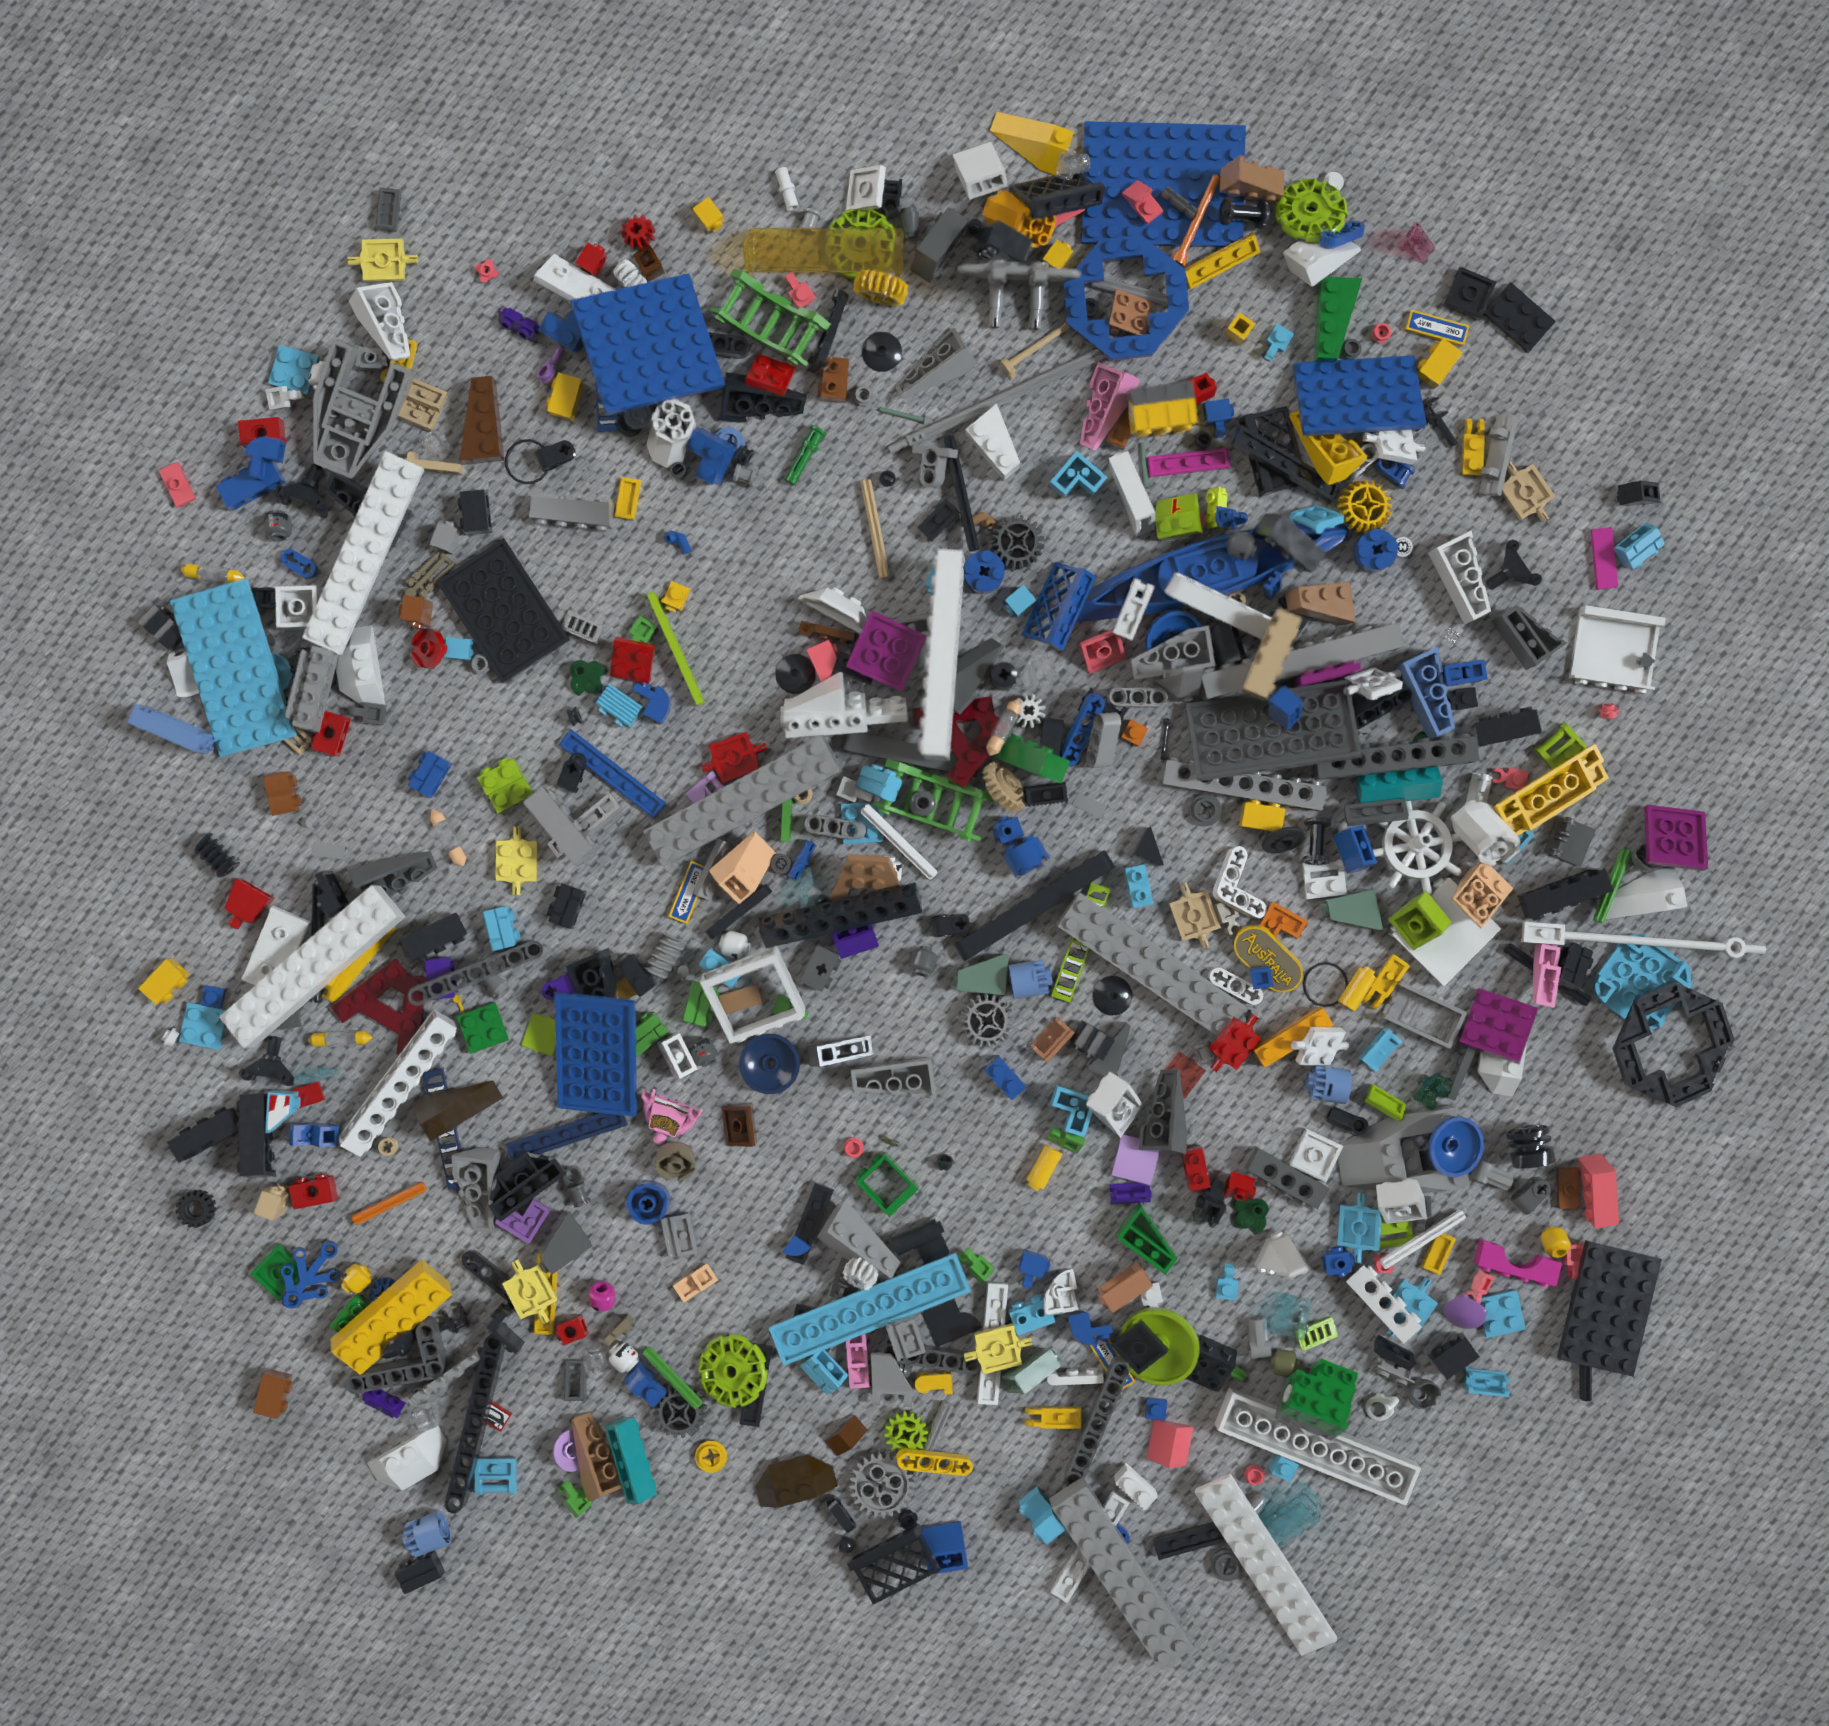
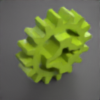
(913, 1428)

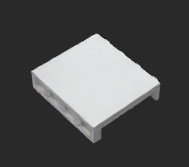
(1610, 644)
(1457, 945)

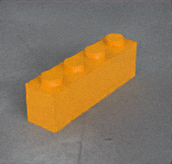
(1280, 1043)

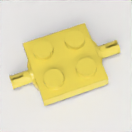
(383, 260)
(516, 860)
(530, 1291)
(997, 1348)

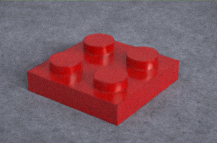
(770, 375)
(632, 660)

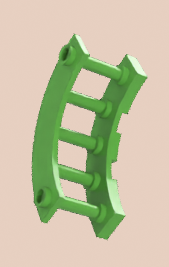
(781, 306)
(939, 785)

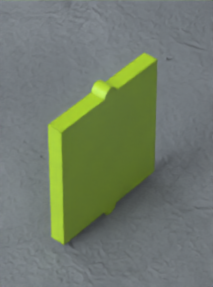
(541, 1034)

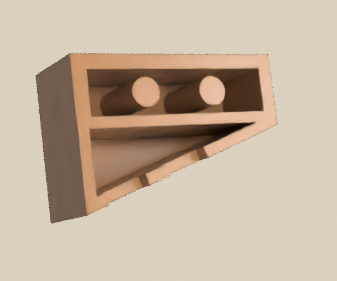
(1251, 181)
(1324, 602)

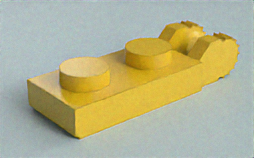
(1473, 449)
(1387, 980)
(1055, 1417)

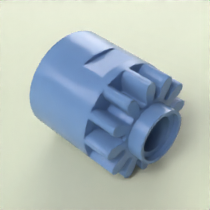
(1029, 979)
(1329, 1084)
(426, 1534)

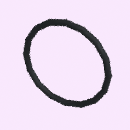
(506, 462)
(1305, 978)

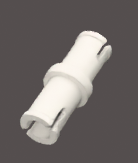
(787, 189)

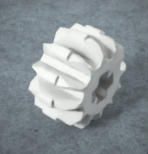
(628, 274)
(1028, 718)
(860, 1273)

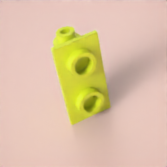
(1215, 497)

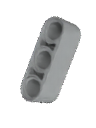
(1146, 693)
(1103, 740)
(826, 827)

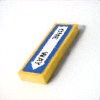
(1436, 327)
(685, 899)
(1105, 1354)

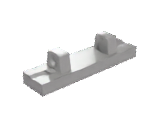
(1498, 455)
(604, 808)

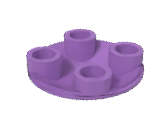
(1465, 1312)

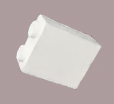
(980, 170)

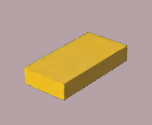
(627, 498)
(1438, 1253)

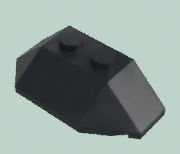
(522, 1182)

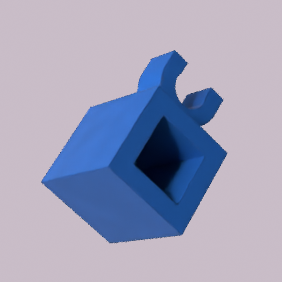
(1217, 414)
(1032, 1265)

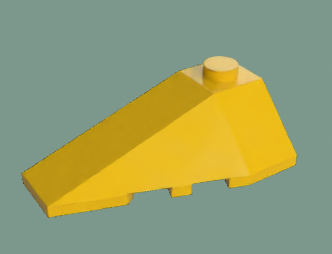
(1033, 139)
(1330, 453)

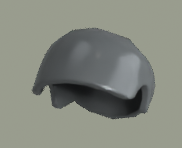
(1639, 859)
(1431, 1393)

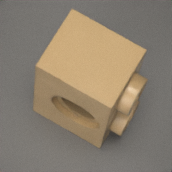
(273, 1201)

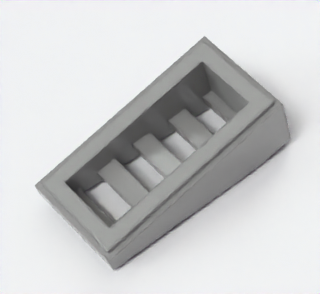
(598, 632)

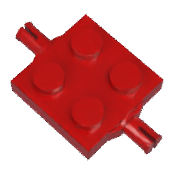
(734, 757)
(1235, 1043)

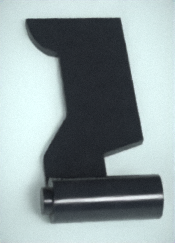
(943, 1319)

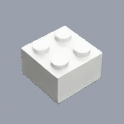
(295, 606)
(1401, 1201)

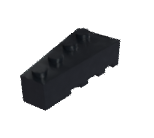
(253, 1142)

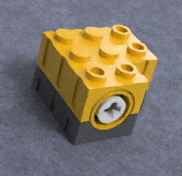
(1161, 409)

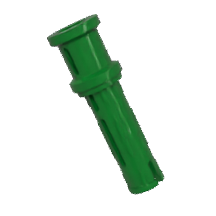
(809, 445)

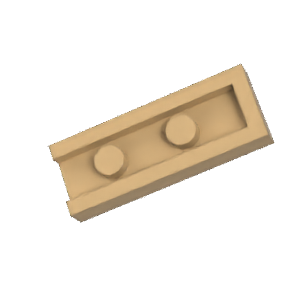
(435, 466)

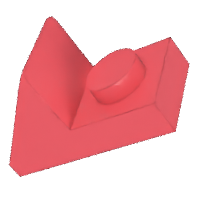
(1143, 203)

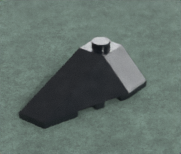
(748, 401)

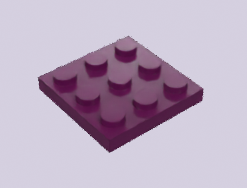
(886, 650)
(1325, 674)
(1676, 837)
(1498, 1026)

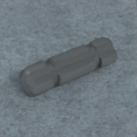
(1179, 202)

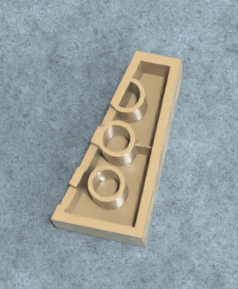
(1270, 654)

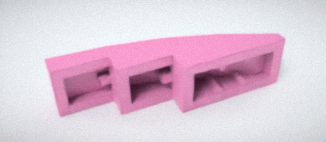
(1546, 974)
(858, 1362)

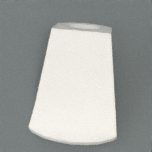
(182, 674)

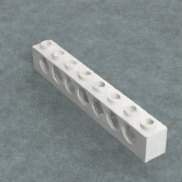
(360, 1143)

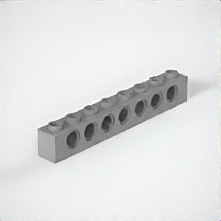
(1313, 801)

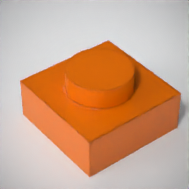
(1134, 732)

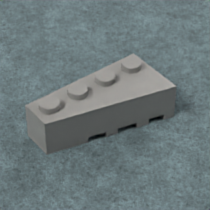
(560, 825)
(854, 1238)

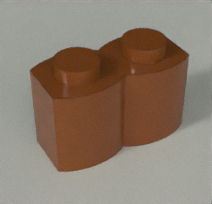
(282, 793)

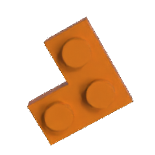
(1281, 918)

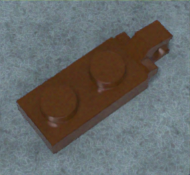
(825, 632)

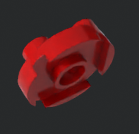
(425, 656)

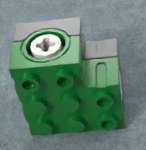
(1318, 1399)

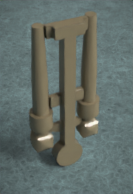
(427, 576)

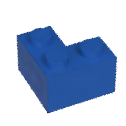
(563, 330)
(715, 453)

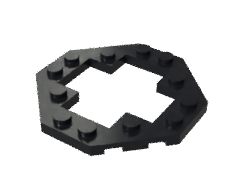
(1637, 1027)

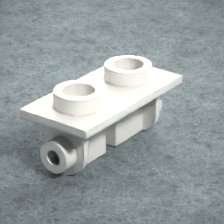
(1479, 787)

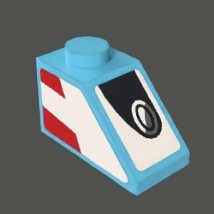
(280, 1107)

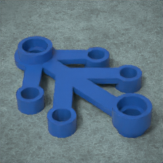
(308, 1277)

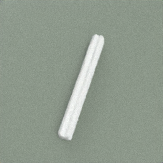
(898, 841)
(1422, 1239)

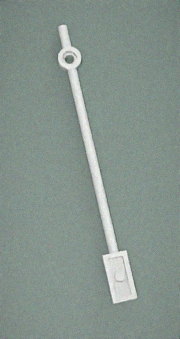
(1555, 934)

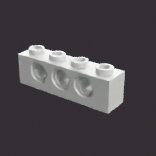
(1404, 1330)

